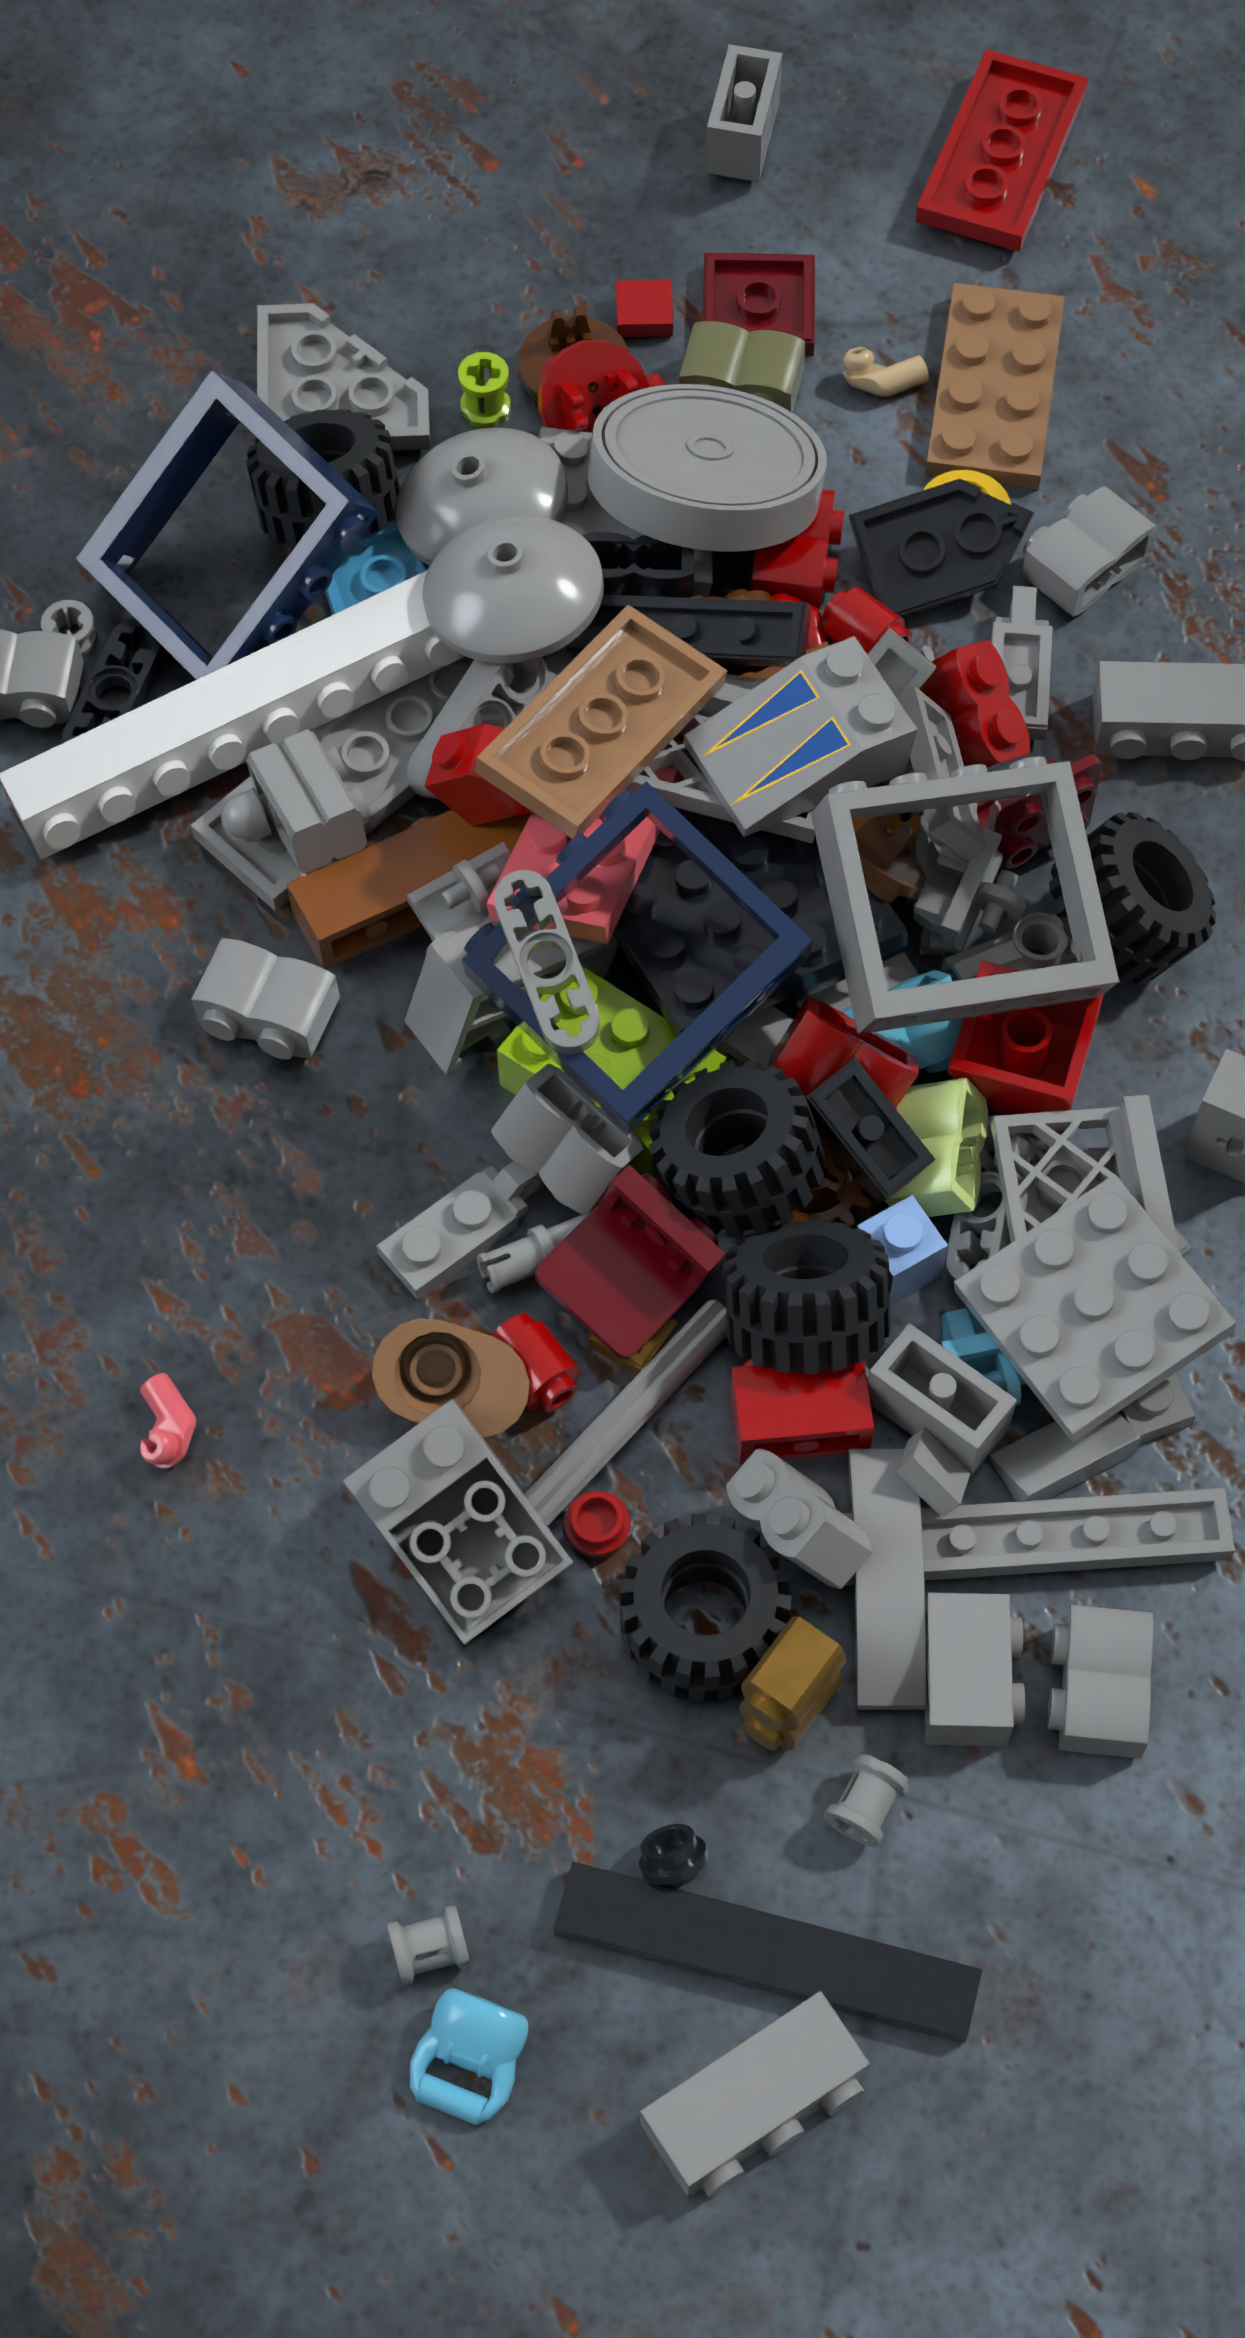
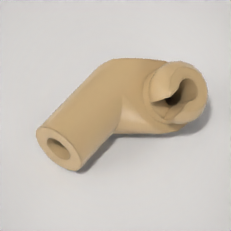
(882, 380)

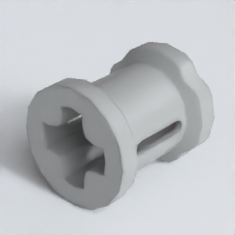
(867, 1800)
(428, 1945)

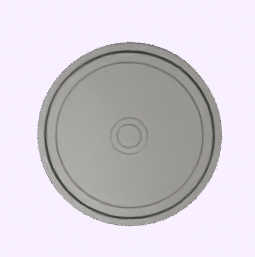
(706, 467)

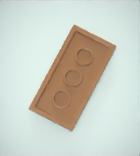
(996, 384)
(600, 722)

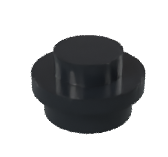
(672, 1856)

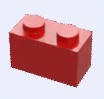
(801, 1412)

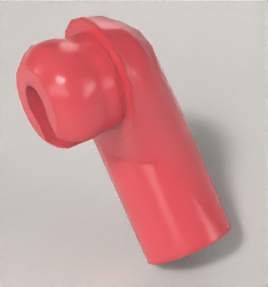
(173, 1425)

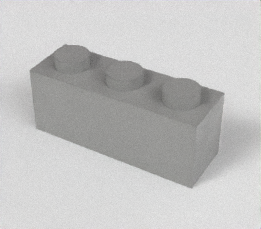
(1169, 709)
(756, 2097)

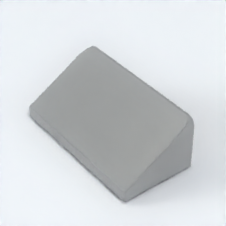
(1050, 1463)

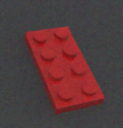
(1002, 150)

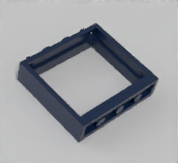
(167, 480)
(713, 1025)

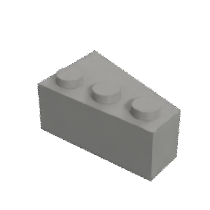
(454, 1013)

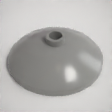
(475, 481)
(513, 589)

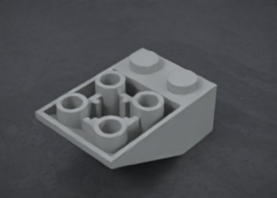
(458, 1521)

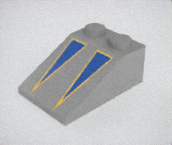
(800, 735)

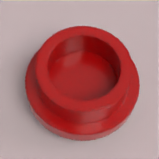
(597, 1524)

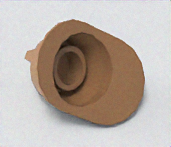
(438, 1361)

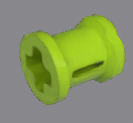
(472, 381)

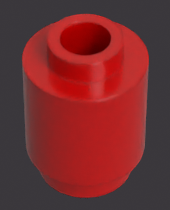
(861, 616)
(547, 1363)

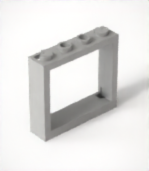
(882, 1009)

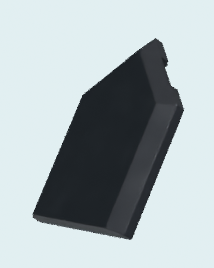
(937, 545)

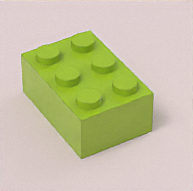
(625, 1046)

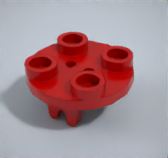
(565, 379)

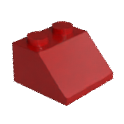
(1026, 1056)

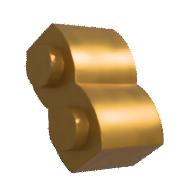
(791, 1685)

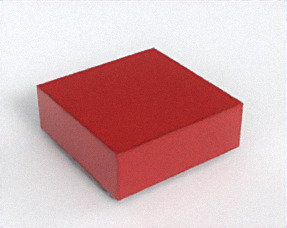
(644, 308)

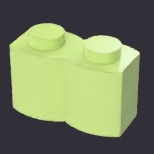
(953, 1126)

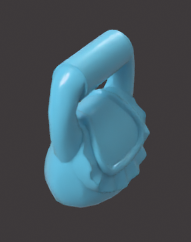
(476, 2038)

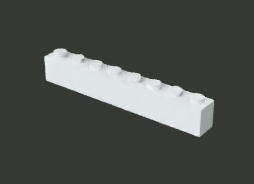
(225, 717)

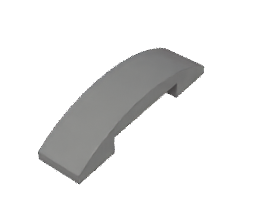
(888, 1585)

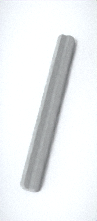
(628, 1411)

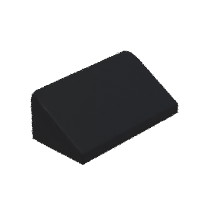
(867, 1132)

